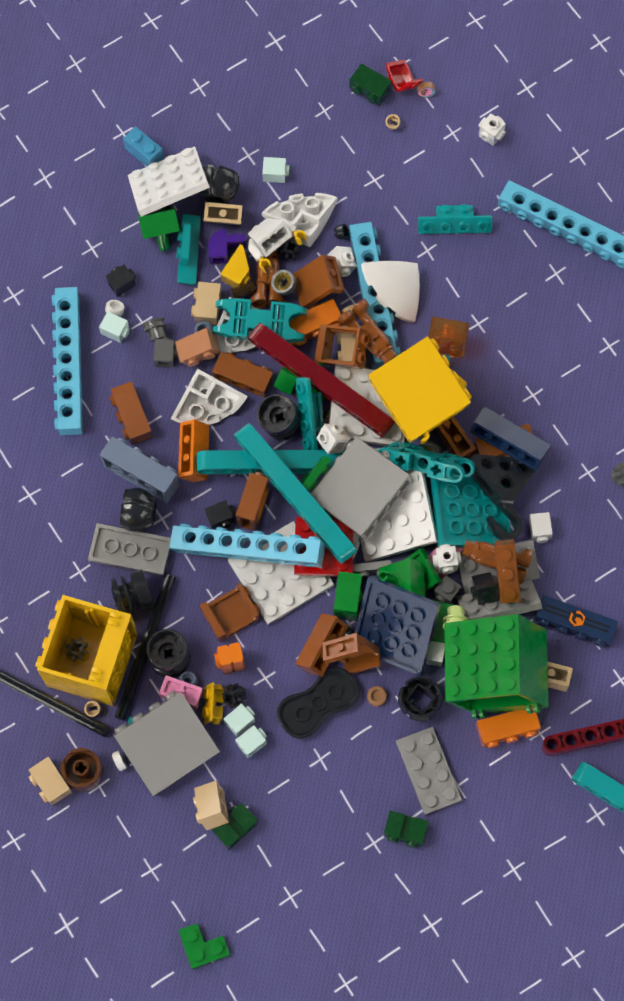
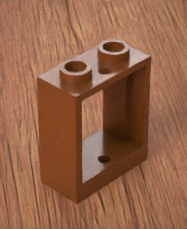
(325, 346)
(253, 501)

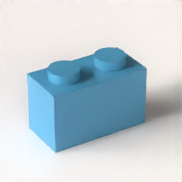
(142, 147)

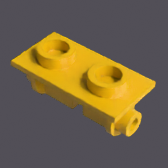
(211, 712)

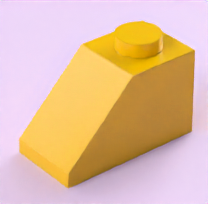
(236, 270)

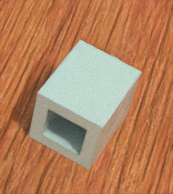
(275, 169)
(114, 327)
(240, 719)
(251, 741)

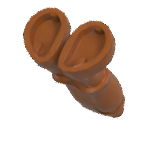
(259, 299)
(378, 341)
(484, 554)

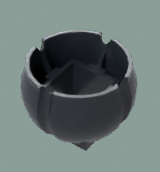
(222, 183)
(138, 510)
(428, 688)

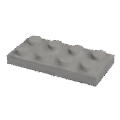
(129, 549)
(470, 568)
(529, 602)
(428, 771)

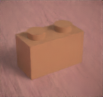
(198, 347)

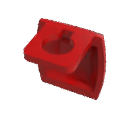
(401, 76)

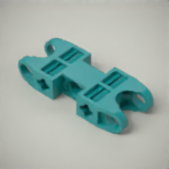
(251, 317)
(440, 466)

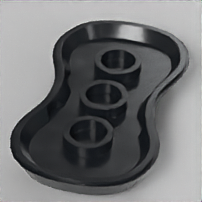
(305, 711)

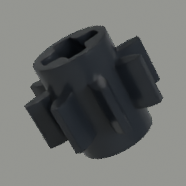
(294, 249)
(234, 695)

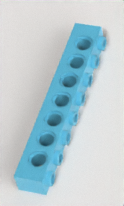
(563, 215)
(365, 233)
(73, 424)
(311, 557)

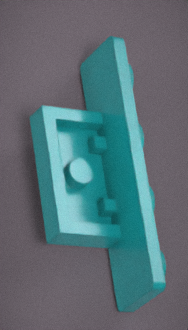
(454, 220)
(188, 249)
(310, 413)

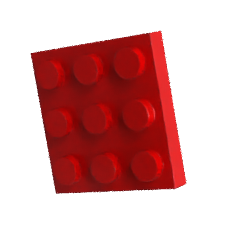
(330, 565)

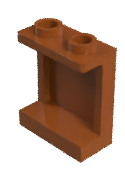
(318, 280)
(230, 612)
(354, 651)

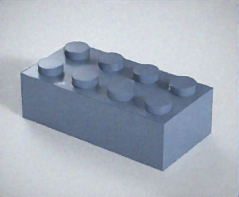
(139, 469)

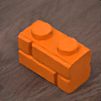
(229, 658)

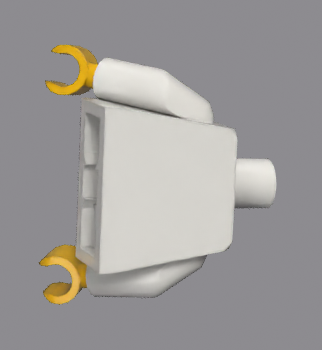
(269, 236)

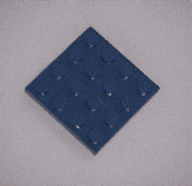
(398, 624)

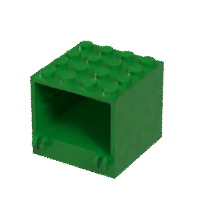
(496, 665)

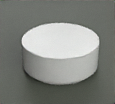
(115, 307)
(119, 760)

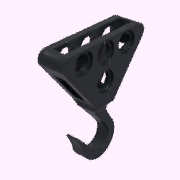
(490, 482)

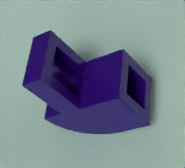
(221, 243)

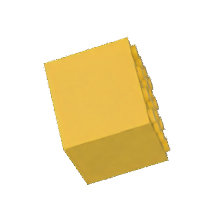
(419, 389)
(110, 642)

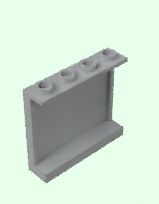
(361, 488)
(165, 742)

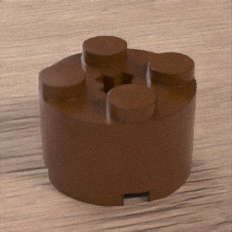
(72, 764)

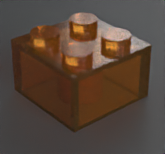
(449, 336)

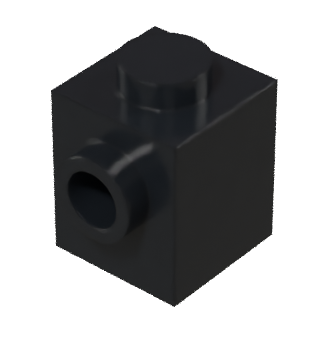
(121, 279)
(220, 515)
(483, 588)

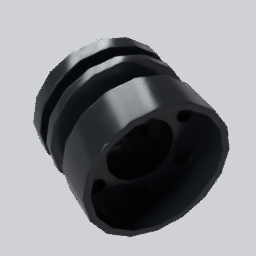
(276, 408)
(132, 593)
(168, 643)

